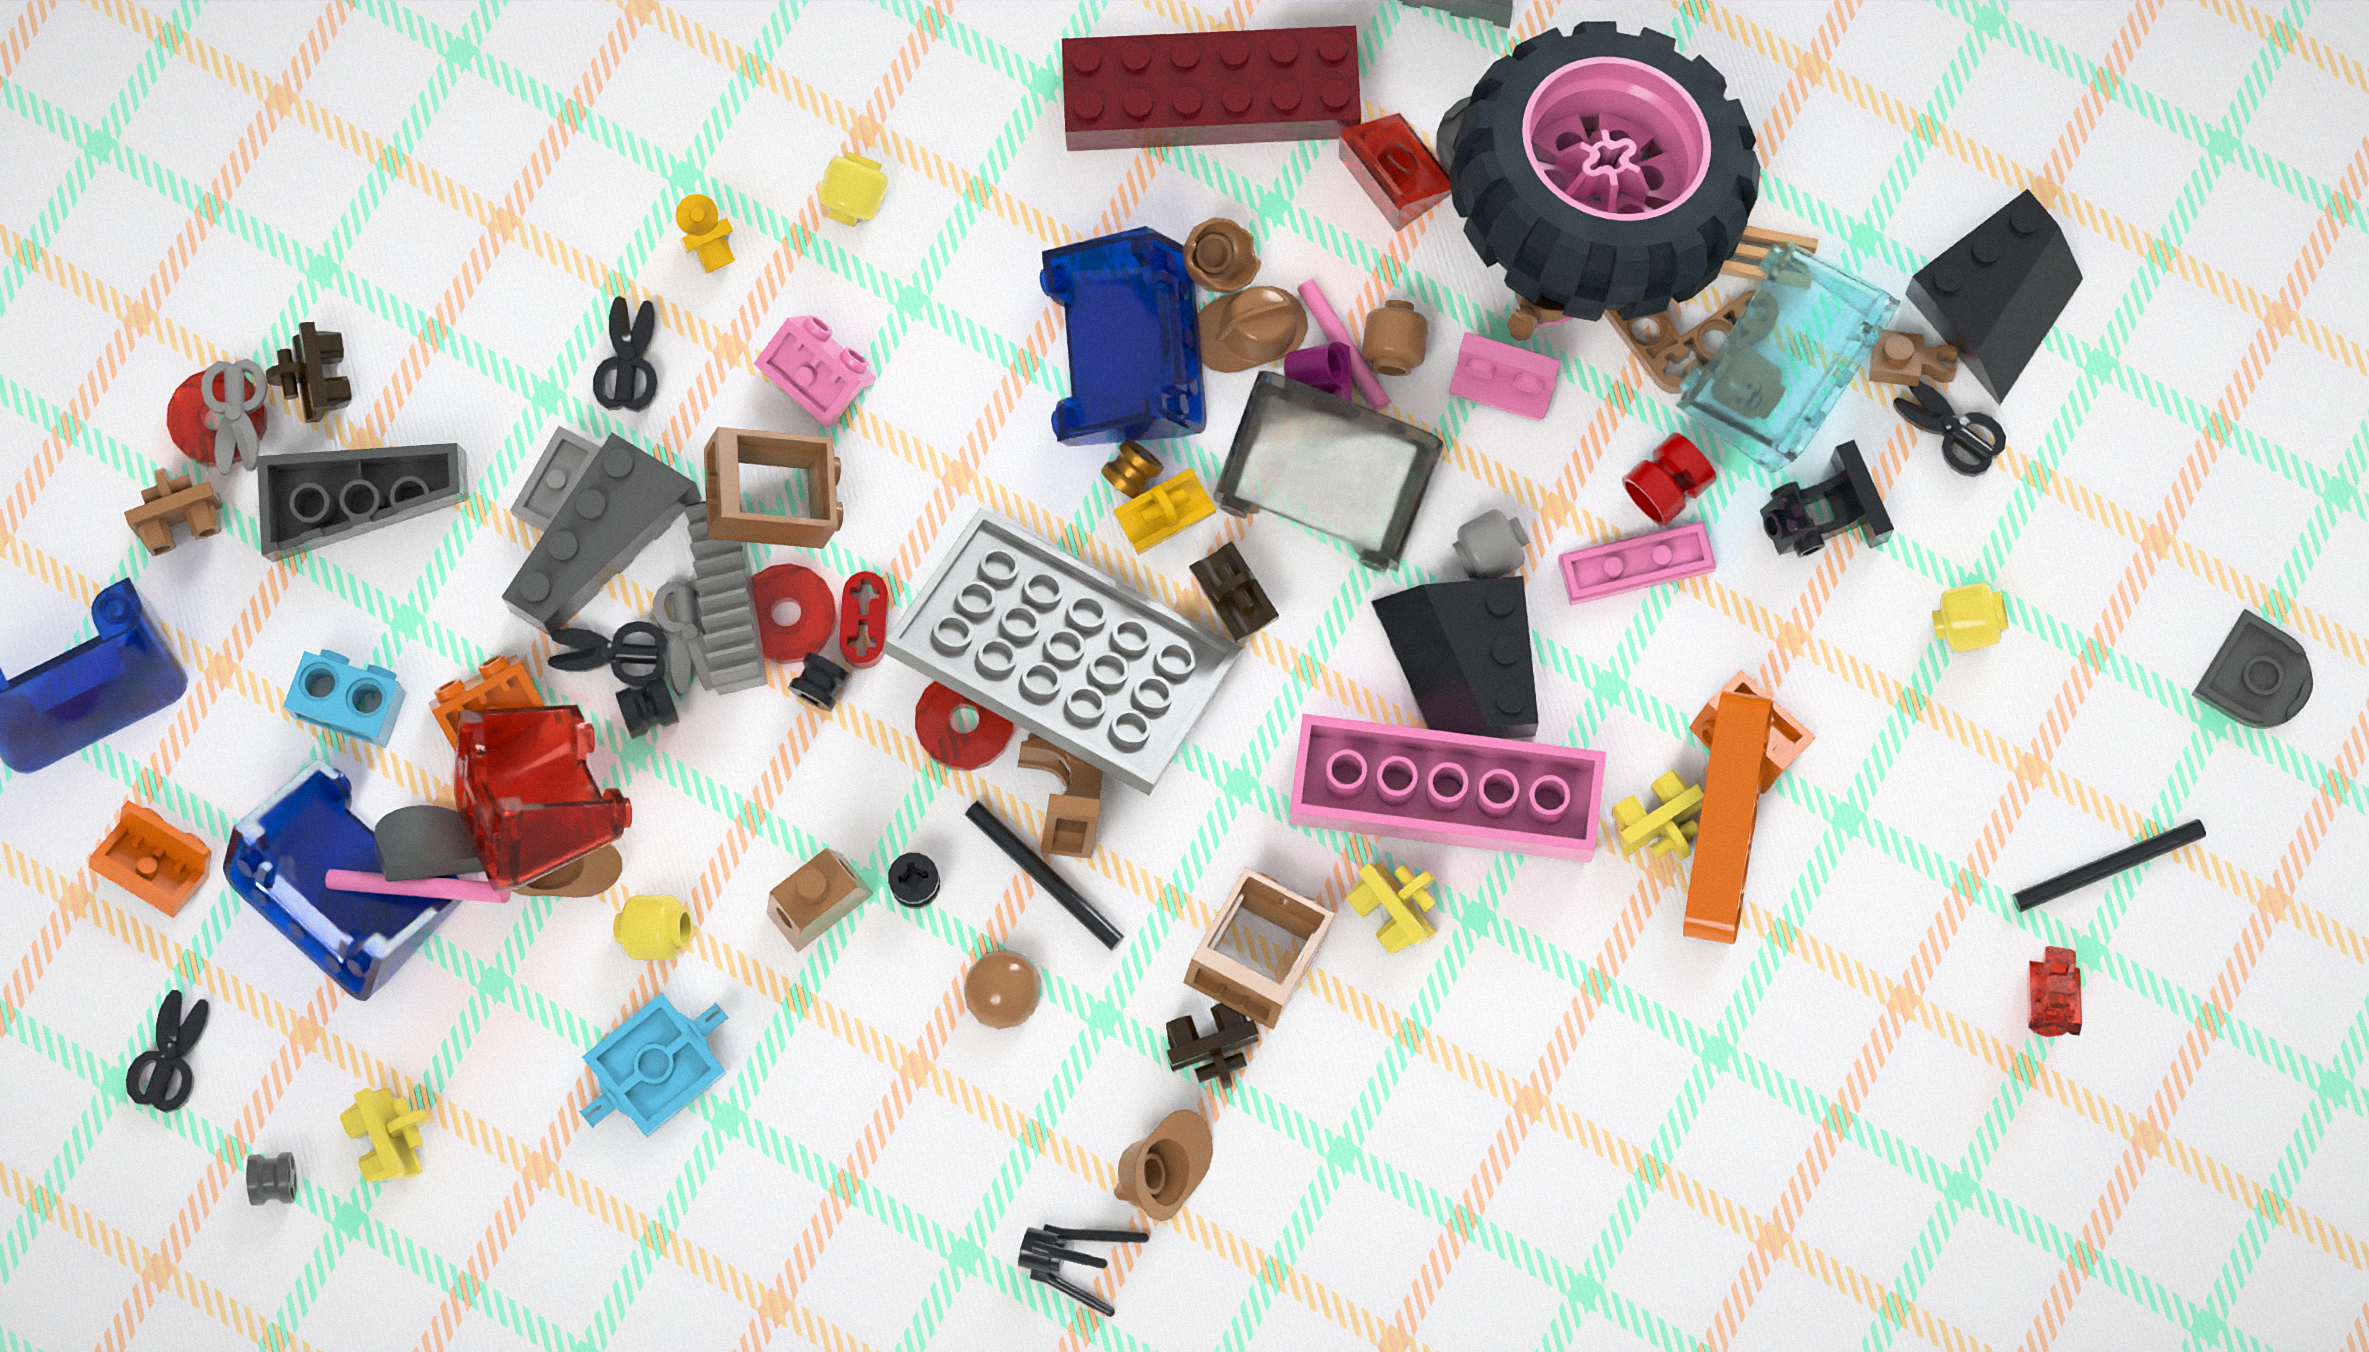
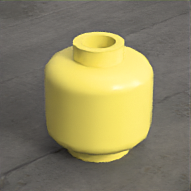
(852, 188)
(1971, 617)
(653, 927)

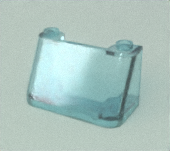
(1787, 356)

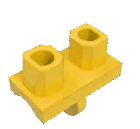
(706, 235)
(1164, 511)

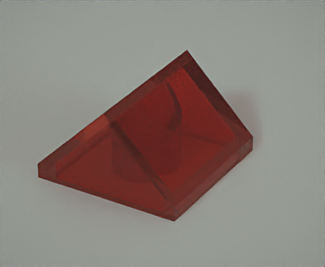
(1394, 168)

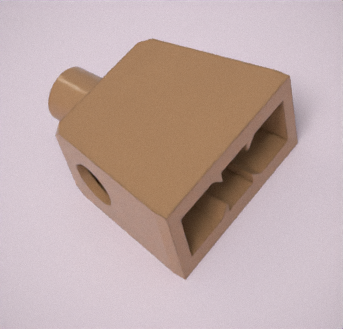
(816, 898)

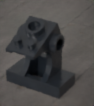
(1849, 496)

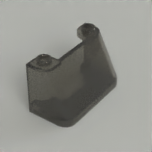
(1330, 468)

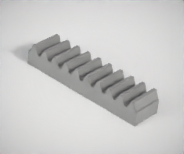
(727, 607)

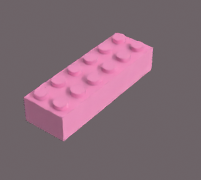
(1447, 788)

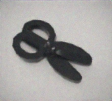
(630, 349)
(1939, 419)
(600, 651)
(173, 1045)

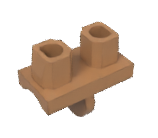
(171, 504)

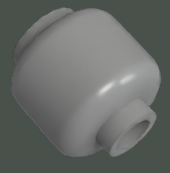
(1491, 545)

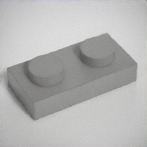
(553, 478)

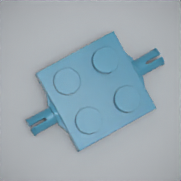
(654, 1065)

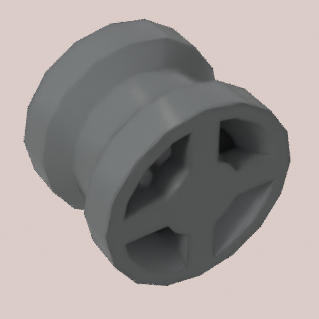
(271, 1178)

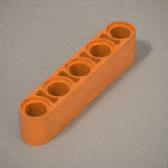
(1728, 817)

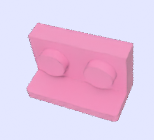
(815, 368)
(1504, 377)

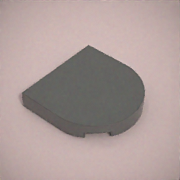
(2257, 675)
(423, 844)

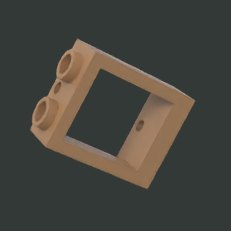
(757, 447)
(1239, 985)

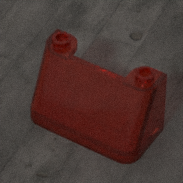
(530, 792)

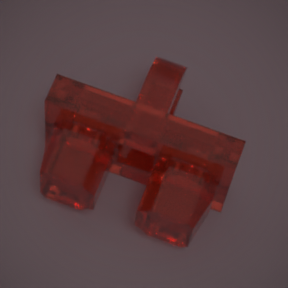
(2054, 994)

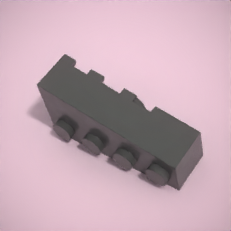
(347, 493)
(601, 527)

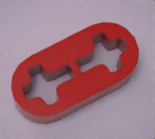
(852, 619)

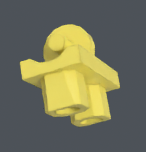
(1677, 804)
(1408, 922)
(392, 1132)

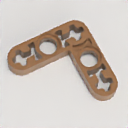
(1672, 345)

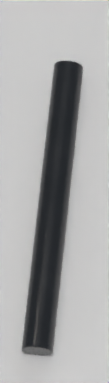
(2109, 865)
(1044, 875)

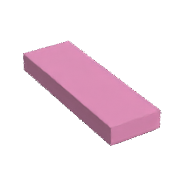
(1637, 563)

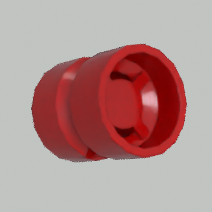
(1674, 474)

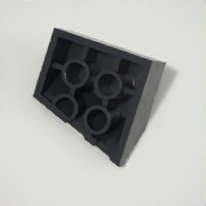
(1999, 291)
(1466, 654)

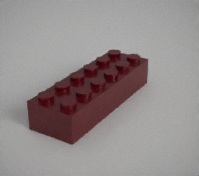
(1210, 88)

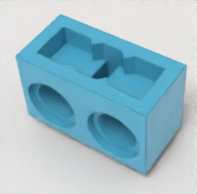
(340, 708)

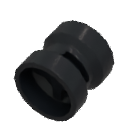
(635, 709)

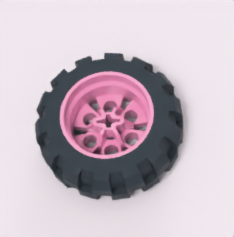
(1541, 216)

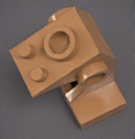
(1069, 817)

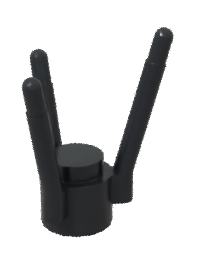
(1046, 1251)

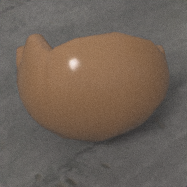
(1220, 256)
(1002, 989)

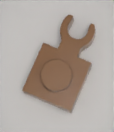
(1903, 359)

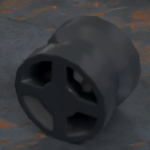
(819, 681)
(916, 890)

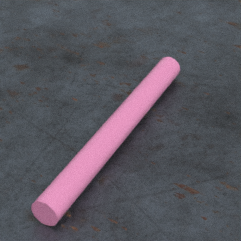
(424, 887)

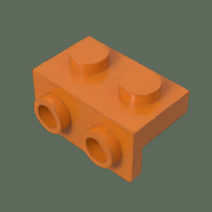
(153, 859)

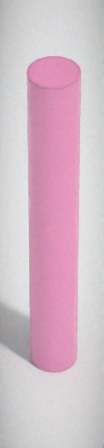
(1337, 333)

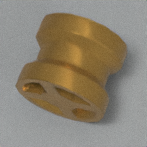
(1132, 468)

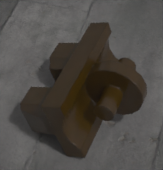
(311, 352)
(1234, 592)
(1189, 1049)

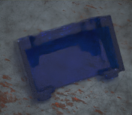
(1127, 339)
(93, 686)
(280, 869)

